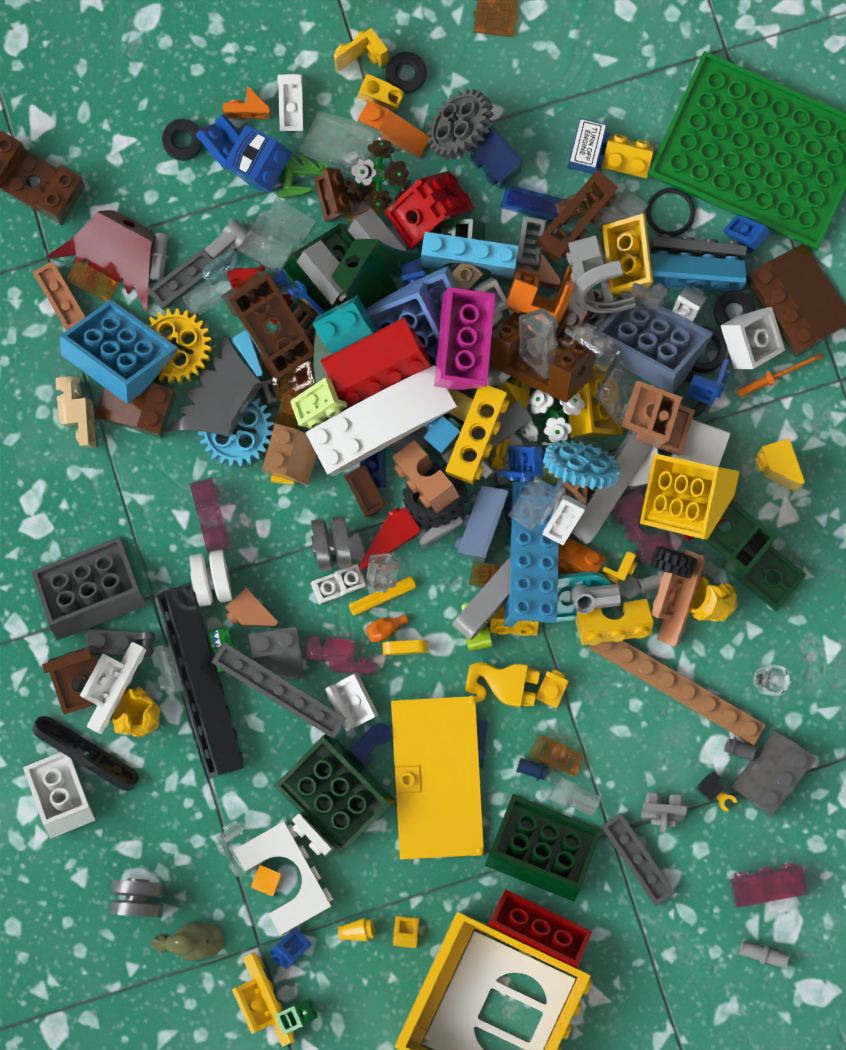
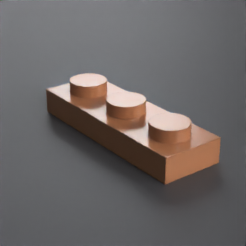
(59, 295)

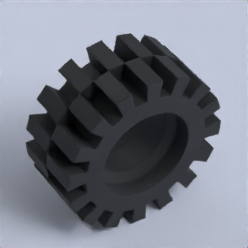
(673, 562)

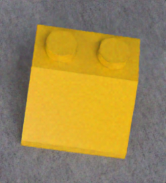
(780, 464)

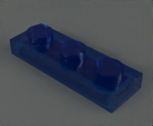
(530, 203)

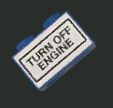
(587, 146)

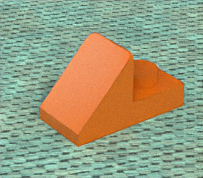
(252, 109)

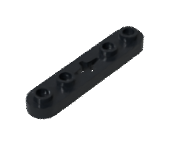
(74, 746)

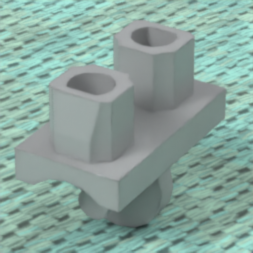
(664, 814)

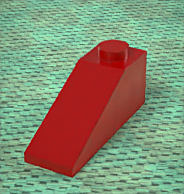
(393, 534)

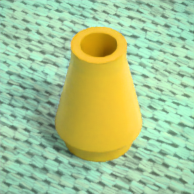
(358, 930)

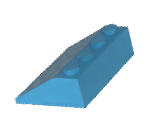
(117, 350)

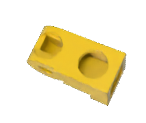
(380, 93)

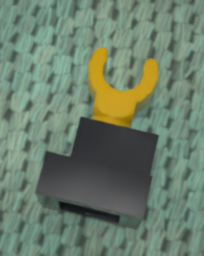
(712, 789)

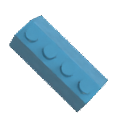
(700, 272)

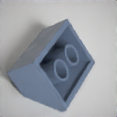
(481, 523)

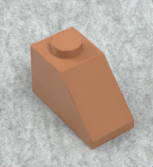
(249, 612)

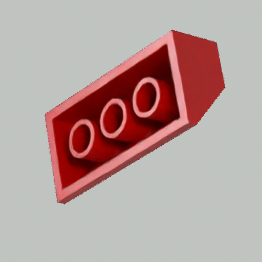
(376, 362)
(540, 928)

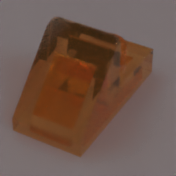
(92, 281)
(286, 414)

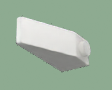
(689, 303)

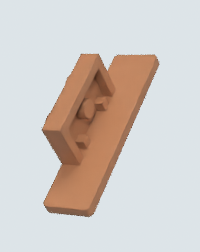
(675, 601)

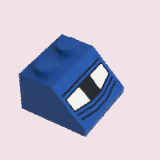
(257, 159)

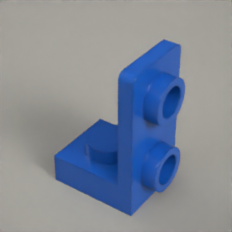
(411, 271)
(707, 390)

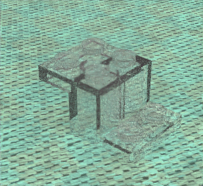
(276, 235)

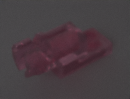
(340, 654)

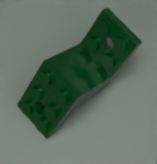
(752, 557)

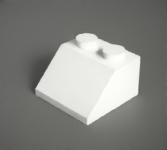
(752, 338)

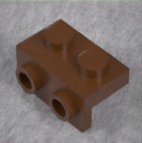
(332, 194)

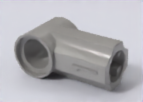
(231, 237)
(596, 597)

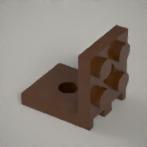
(63, 672)

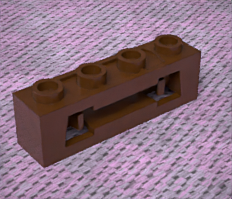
(602, 188)

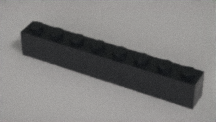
(200, 681)

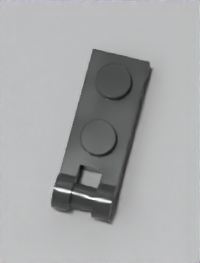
(118, 642)

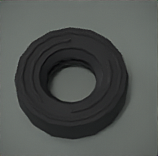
(411, 59)
(168, 139)
(731, 297)

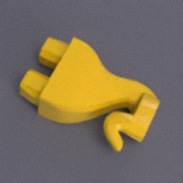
(505, 683)

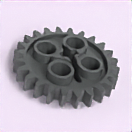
(460, 124)

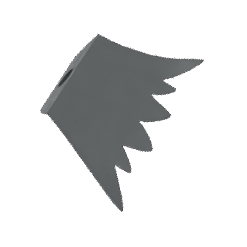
(222, 398)

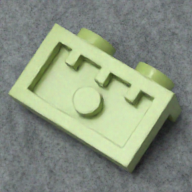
(317, 404)

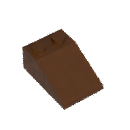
(144, 414)

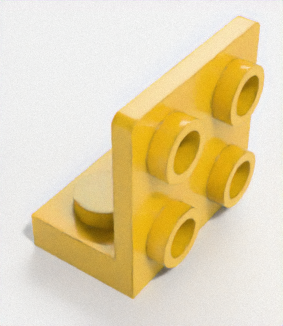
(363, 42)

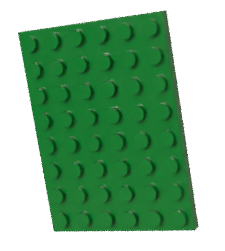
(756, 150)

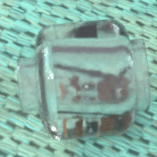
(772, 680)

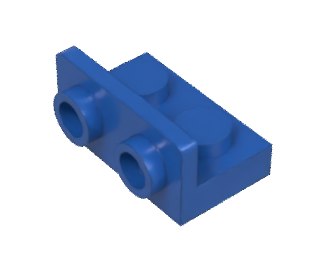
(219, 138)

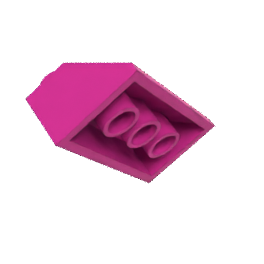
(464, 339)

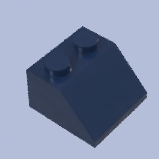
(496, 158)

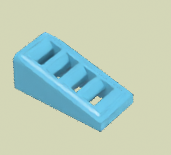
(246, 349)

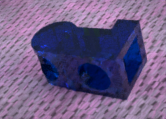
(375, 736)

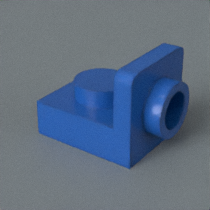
(290, 948)

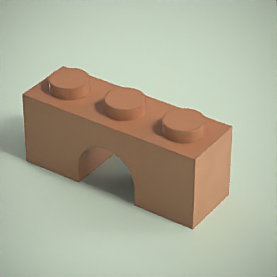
(435, 489)

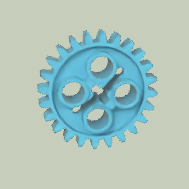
(232, 450)
(582, 464)

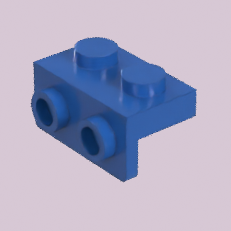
(524, 463)

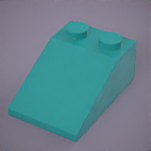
(344, 325)

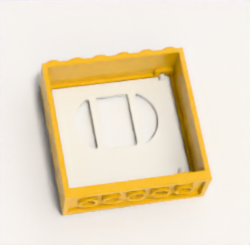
(471, 983)

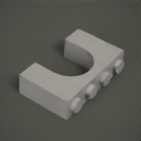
(321, 264)

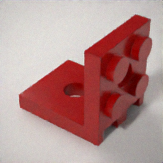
(434, 201)

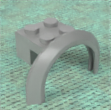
(590, 269)

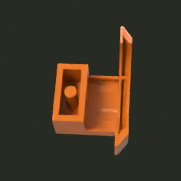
(523, 295)

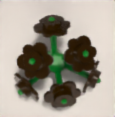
(367, 172)

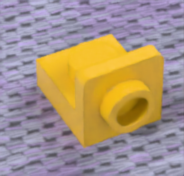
(552, 688)

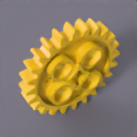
(182, 327)

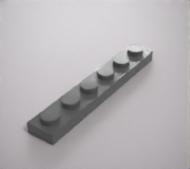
(279, 690)

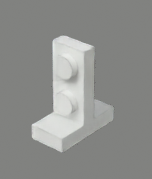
(290, 102)
(564, 517)

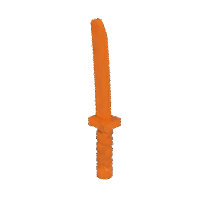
(770, 379)

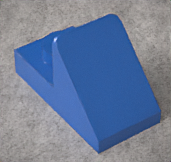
(747, 232)

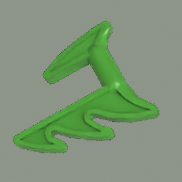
(292, 168)

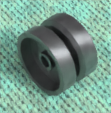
(331, 543)
(137, 897)

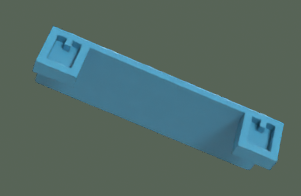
(531, 570)

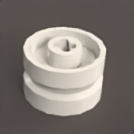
(209, 578)

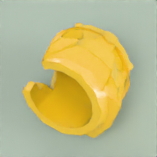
(713, 601)
(135, 714)

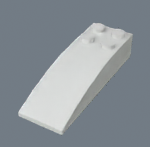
(379, 421)

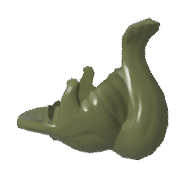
(192, 941)

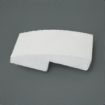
(338, 584)

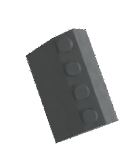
(88, 588)

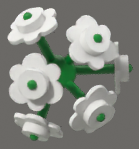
(556, 426)

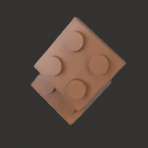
(658, 418)

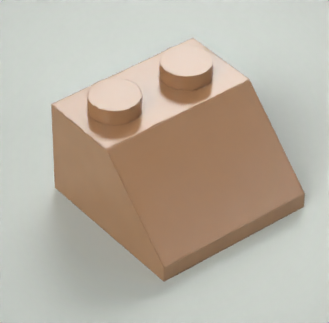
(289, 455)

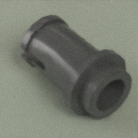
(739, 749)

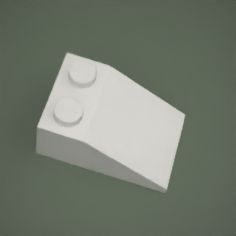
(58, 794)

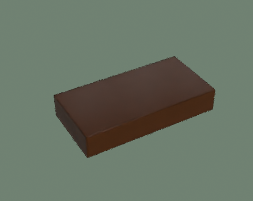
(364, 490)

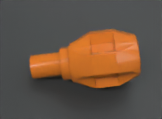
(384, 628)

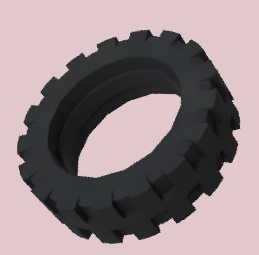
(430, 517)

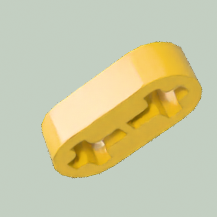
(405, 647)

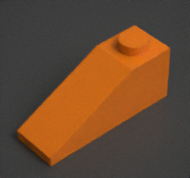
(394, 128)

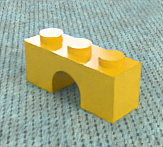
(596, 628)

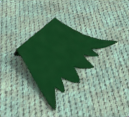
(373, 272)

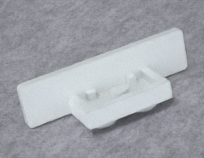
(109, 683)

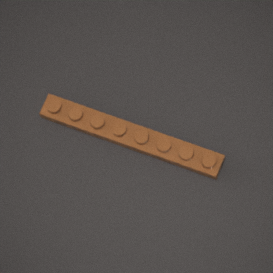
(681, 689)

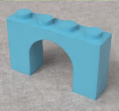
(493, 256)

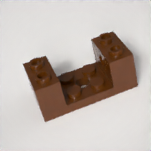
(57, 187)
(255, 304)
(567, 372)

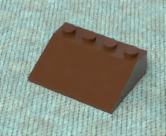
(800, 297)

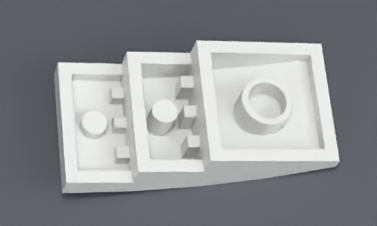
(704, 444)

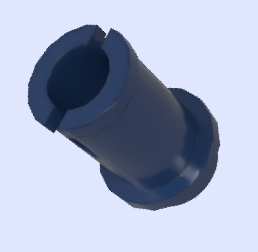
(532, 769)

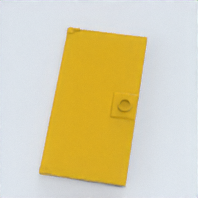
(437, 777)

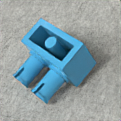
(442, 434)

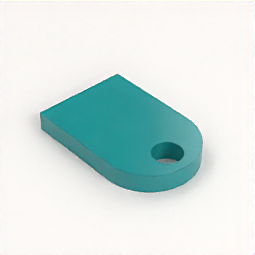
(566, 582)

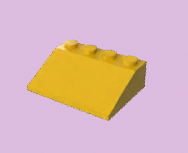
(687, 496)

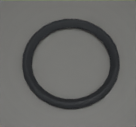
(676, 191)

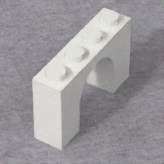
(281, 843)

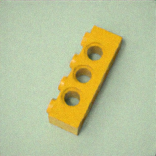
(484, 397)

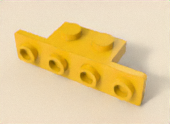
(258, 1000)

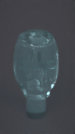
(218, 267)

